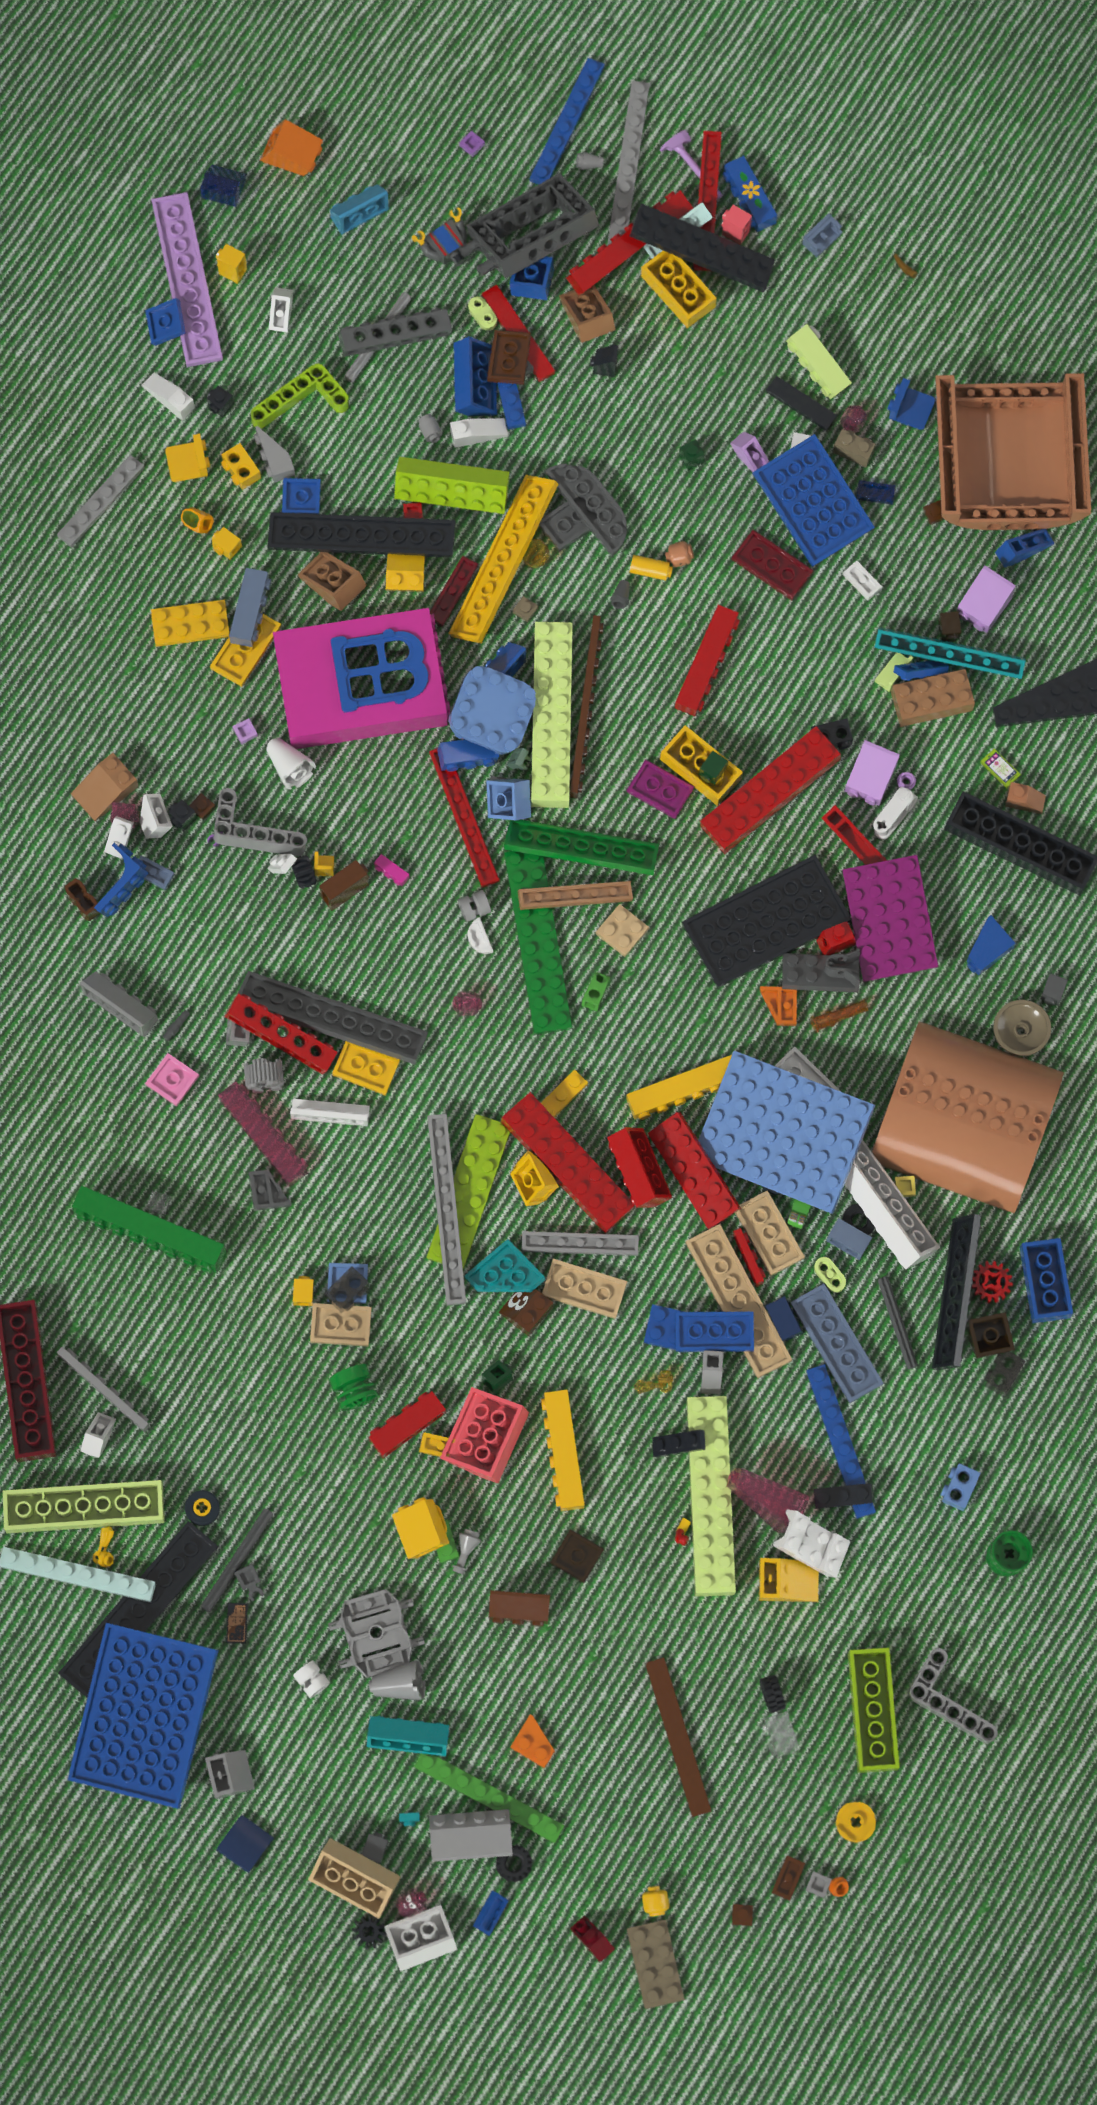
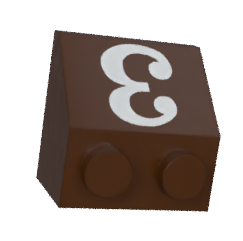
(526, 1310)

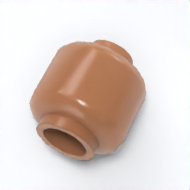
(679, 554)

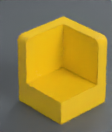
(323, 865)

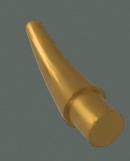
(905, 268)

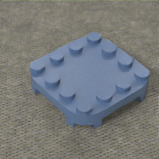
(492, 710)

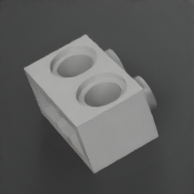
(236, 1034)

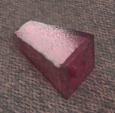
(767, 1497)

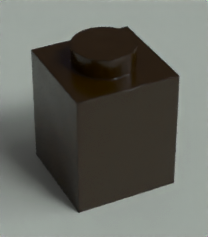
(949, 626)

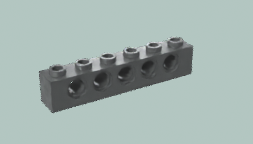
(351, 346)

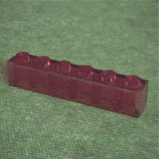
(263, 1134)

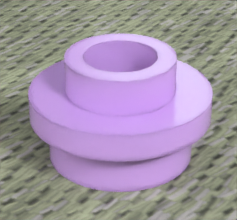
(909, 776)

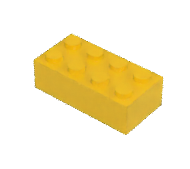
(678, 287)
(685, 757)

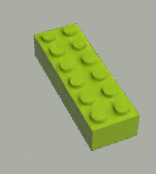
(451, 485)
(873, 1710)

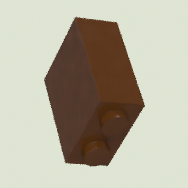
(344, 885)

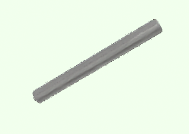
(362, 358)

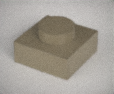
(525, 609)

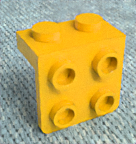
(188, 460)

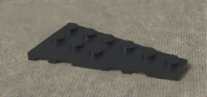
(1060, 698)

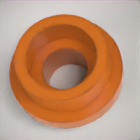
(839, 1886)

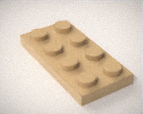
(769, 1233)
(584, 1288)

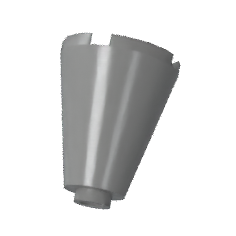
(400, 1682)

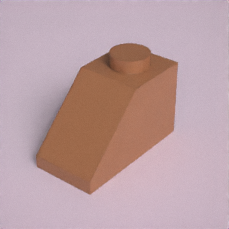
(1025, 798)

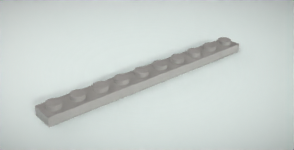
(629, 158)
(446, 1209)

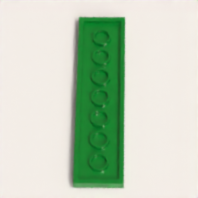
(581, 846)

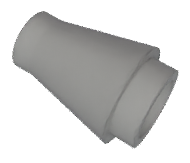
(588, 161)

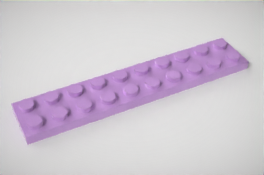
(187, 278)

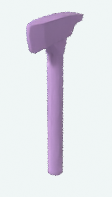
(676, 143)

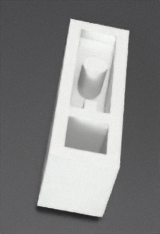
(169, 395)
(477, 430)

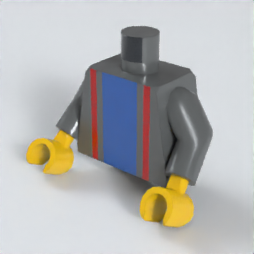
(445, 241)

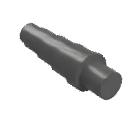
(175, 1026)

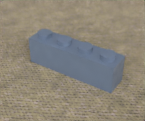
(249, 607)

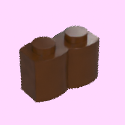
(84, 901)

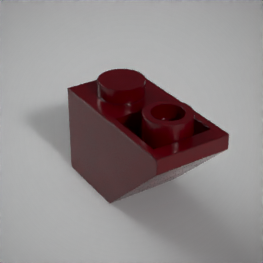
(592, 1938)

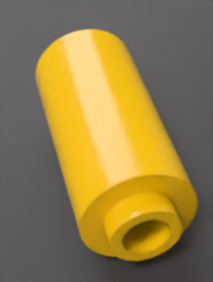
(650, 567)

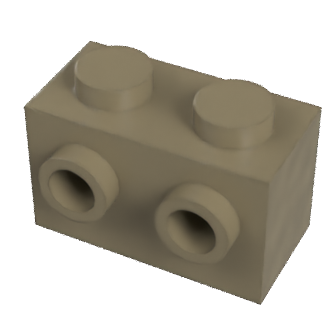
(854, 447)

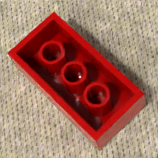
(639, 1167)

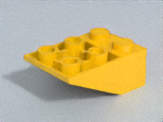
(787, 1581)

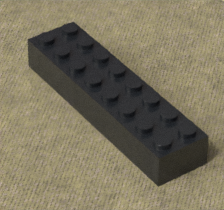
(1021, 843)

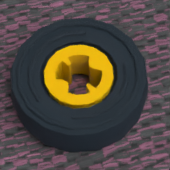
(209, 1501)

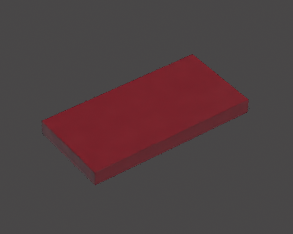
(772, 564)

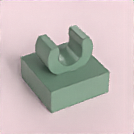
(517, 759)

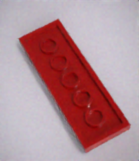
(694, 1170)

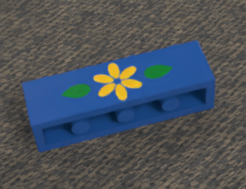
(750, 193)

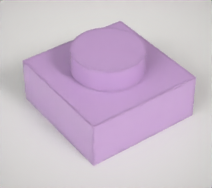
(245, 731)

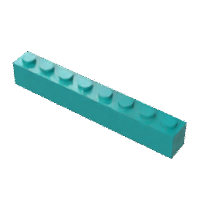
(950, 653)

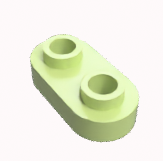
(481, 312)
(831, 1274)

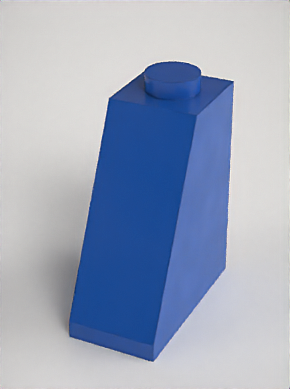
(989, 947)

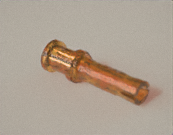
(830, 1018)

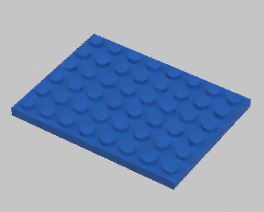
(143, 1715)

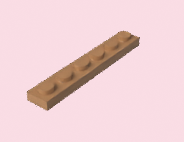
(575, 895)

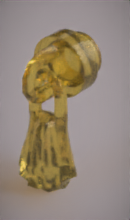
(664, 1377)

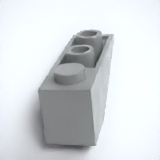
(277, 458)

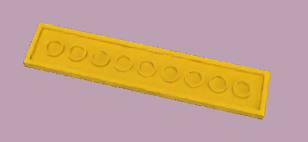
(503, 559)

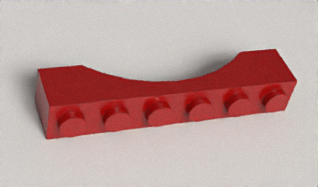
(852, 836)

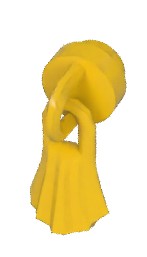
(105, 1558)

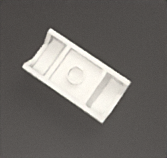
(813, 1544)

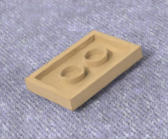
(339, 1328)

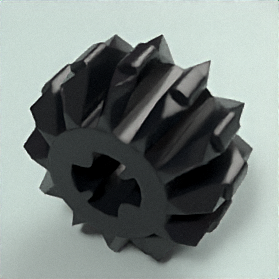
(304, 872)
(369, 1939)

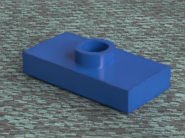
(490, 1913)

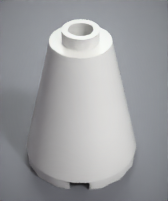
(291, 765)

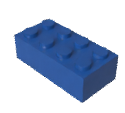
(1046, 1280)

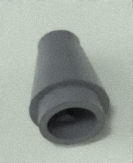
(620, 597)

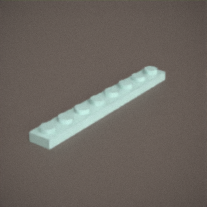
(77, 1574)

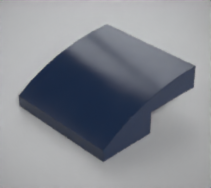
(245, 1843)

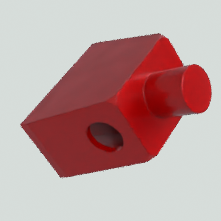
(837, 939)

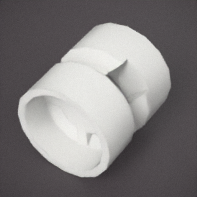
(311, 1679)

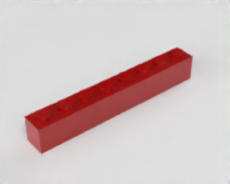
(621, 247)

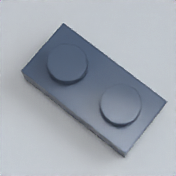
(157, 874)

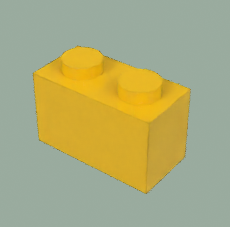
(231, 263)

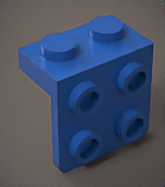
(910, 406)

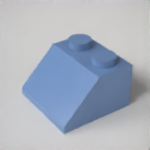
(508, 799)

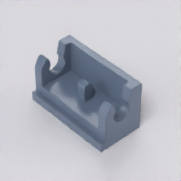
(822, 235)
(849, 1239)

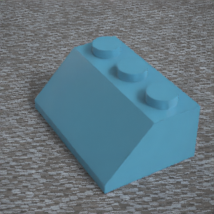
(359, 208)

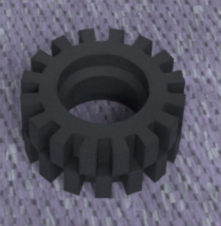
(772, 1693)
(523, 1872)

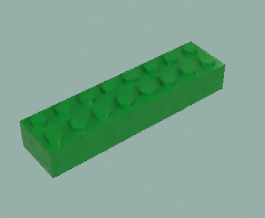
(149, 1230)

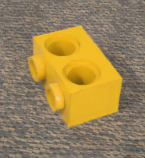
(244, 464)

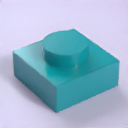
(409, 1819)

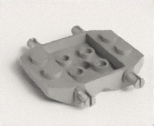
(361, 1641)

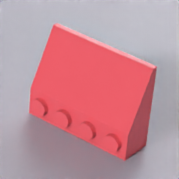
(485, 1434)

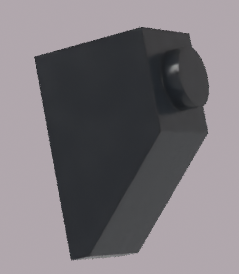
(605, 361)

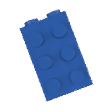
(132, 878)

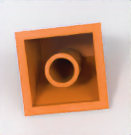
(292, 148)

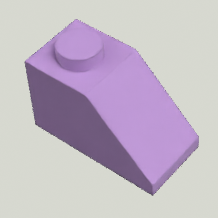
(749, 451)

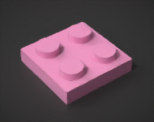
(172, 1079)

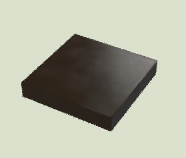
(577, 1556)

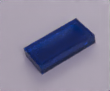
(875, 492)

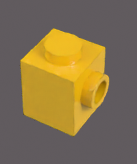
(226, 543)

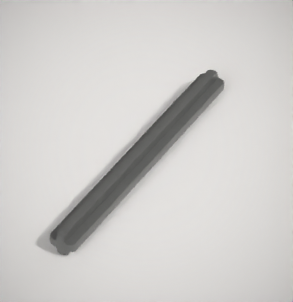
(237, 1559)

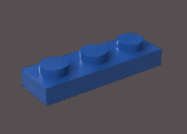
(511, 405)
(920, 669)

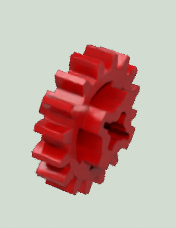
(995, 1288)

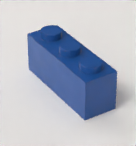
(464, 754)

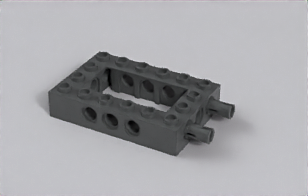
(488, 230)

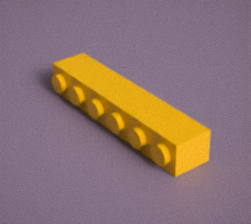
(677, 1089)
(564, 1451)

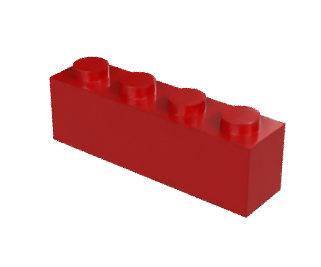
(407, 1424)

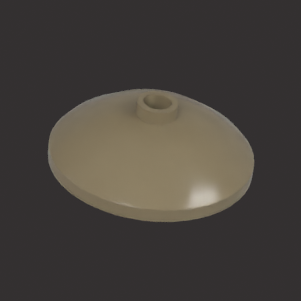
(1025, 1016)

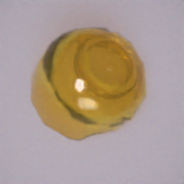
(536, 554)

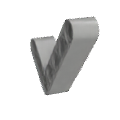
(251, 832)
(946, 1703)

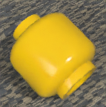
(655, 1901)

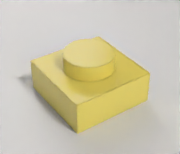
(906, 1185)

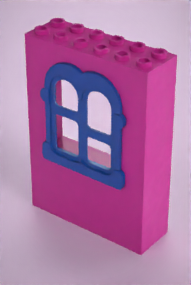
(319, 688)

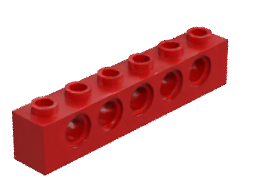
(270, 1034)

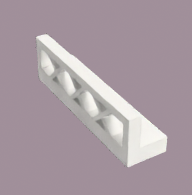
(330, 1112)

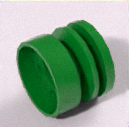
(355, 1391)
(1019, 1549)

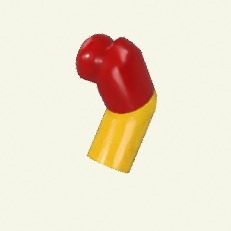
(680, 1537)

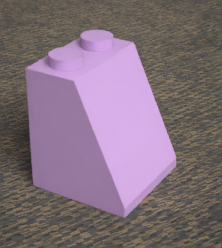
(986, 599)
(872, 773)

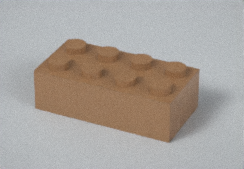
(932, 698)

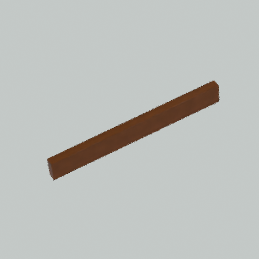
(678, 1737)

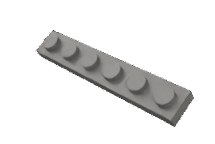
(100, 501)
(580, 1243)
(111, 1394)

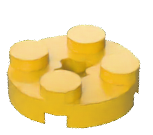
(855, 1834)

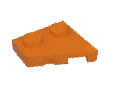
(781, 1004)
(533, 1743)

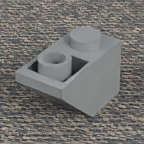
(711, 1372)

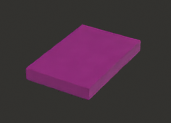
(660, 789)

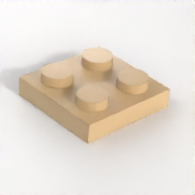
(622, 930)

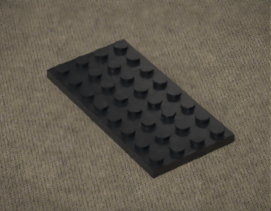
(765, 921)

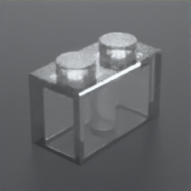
(781, 1735)

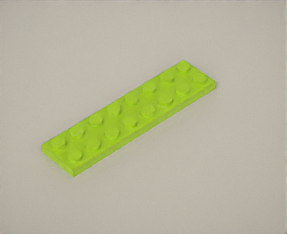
(474, 1181)

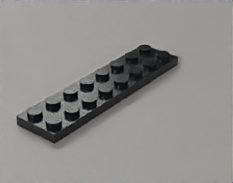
(702, 247)
(956, 1292)

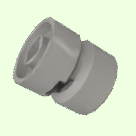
(480, 902)

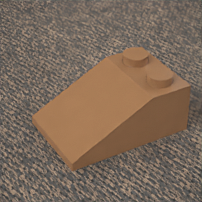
(588, 313)
(333, 580)
(104, 784)

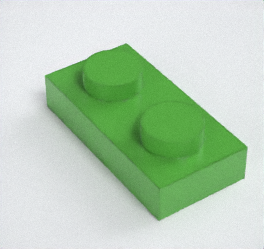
(449, 1551)

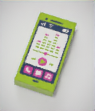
(1000, 768)

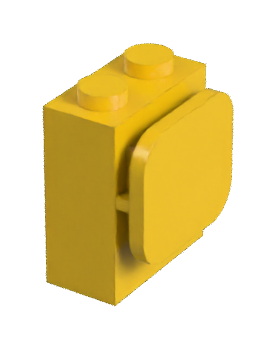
(421, 1527)

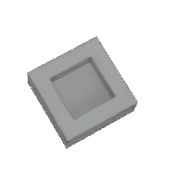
(818, 1884)

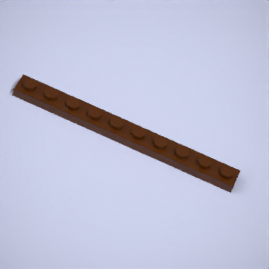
(586, 714)

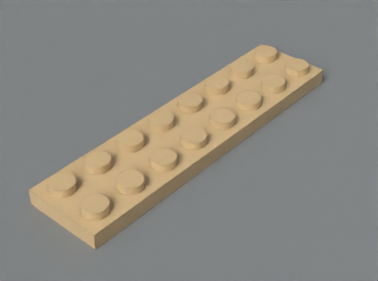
(736, 1294)

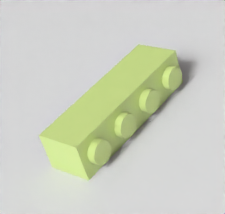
(818, 362)

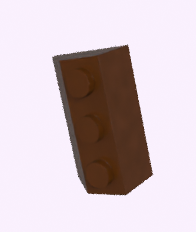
(519, 1608)

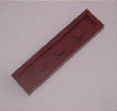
(453, 590)

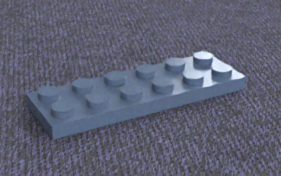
(836, 1343)

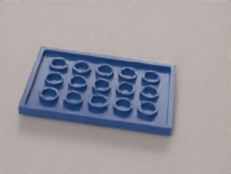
(813, 500)

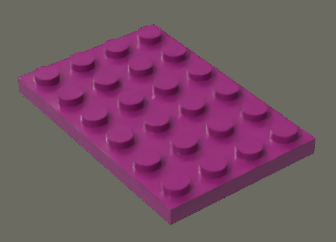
(890, 918)

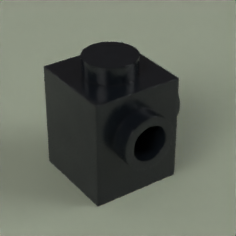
(219, 401)
(182, 815)

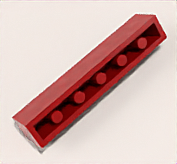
(706, 661)

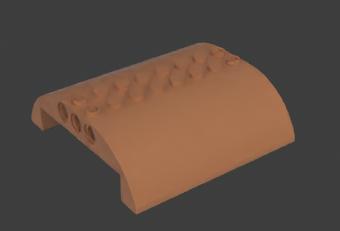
(1013, 453)
(967, 1117)

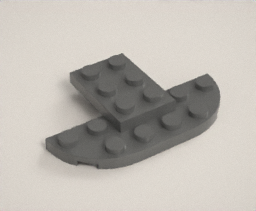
(586, 510)

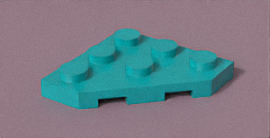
(505, 1271)

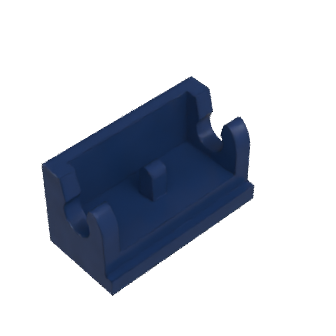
(784, 1319)

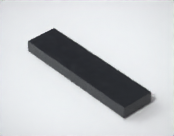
(801, 403)

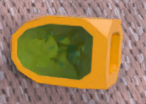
(197, 520)

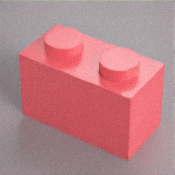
(736, 224)

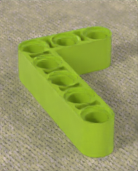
(299, 393)

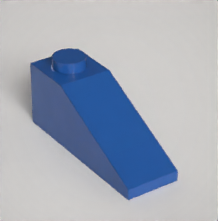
(1023, 547)

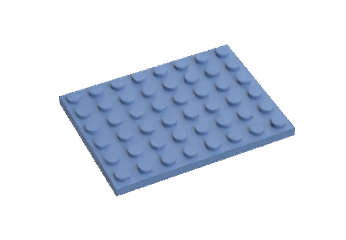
(784, 1131)

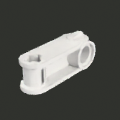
(894, 812)

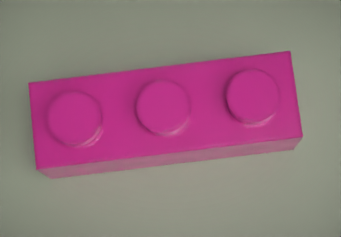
(391, 870)

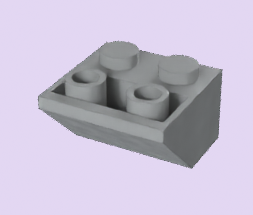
(229, 1774)

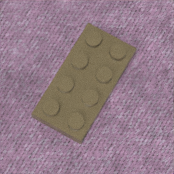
(655, 1964)

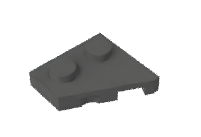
(266, 1192)

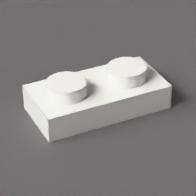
(862, 580)
(118, 834)
(281, 863)

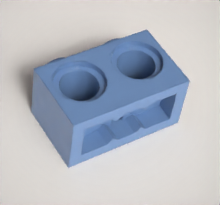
(964, 1488)

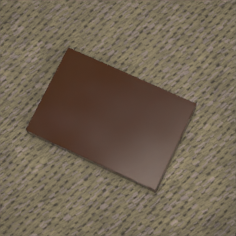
(509, 357)

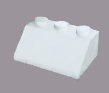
(420, 1938)

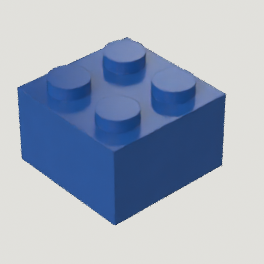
(533, 280)

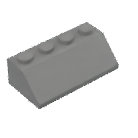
(118, 1003)
(470, 1835)

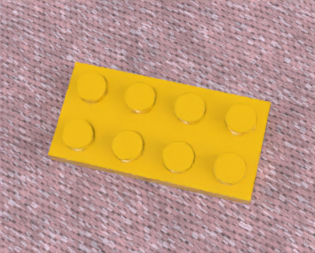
(190, 623)
(239, 661)

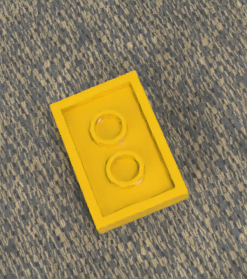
(366, 1068)

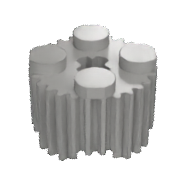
(264, 1075)

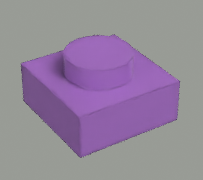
(472, 143)

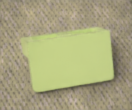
(886, 677)

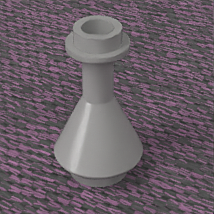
(468, 1542)

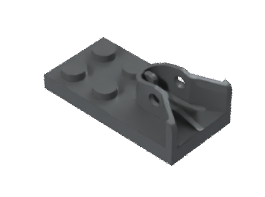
(821, 972)

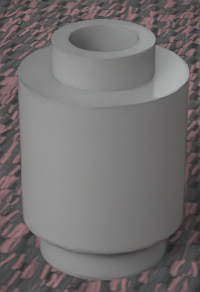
(430, 428)

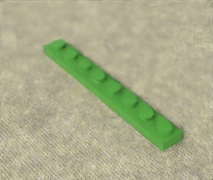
(489, 1796)

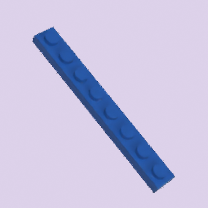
(567, 121)
(837, 1433)

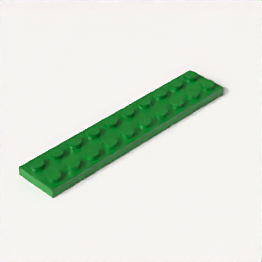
(538, 947)

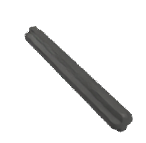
(897, 1323)

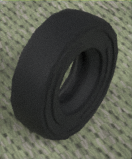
(856, 1209)

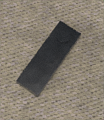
(678, 1443)
(843, 1496)

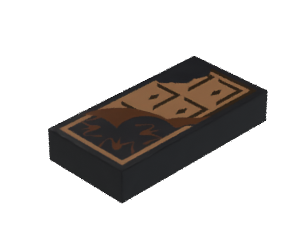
(237, 1623)

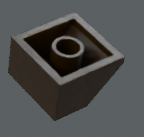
(990, 1335)

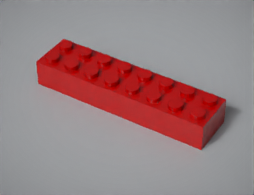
(770, 790)
(568, 1163)

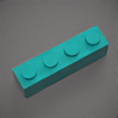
(408, 1735)

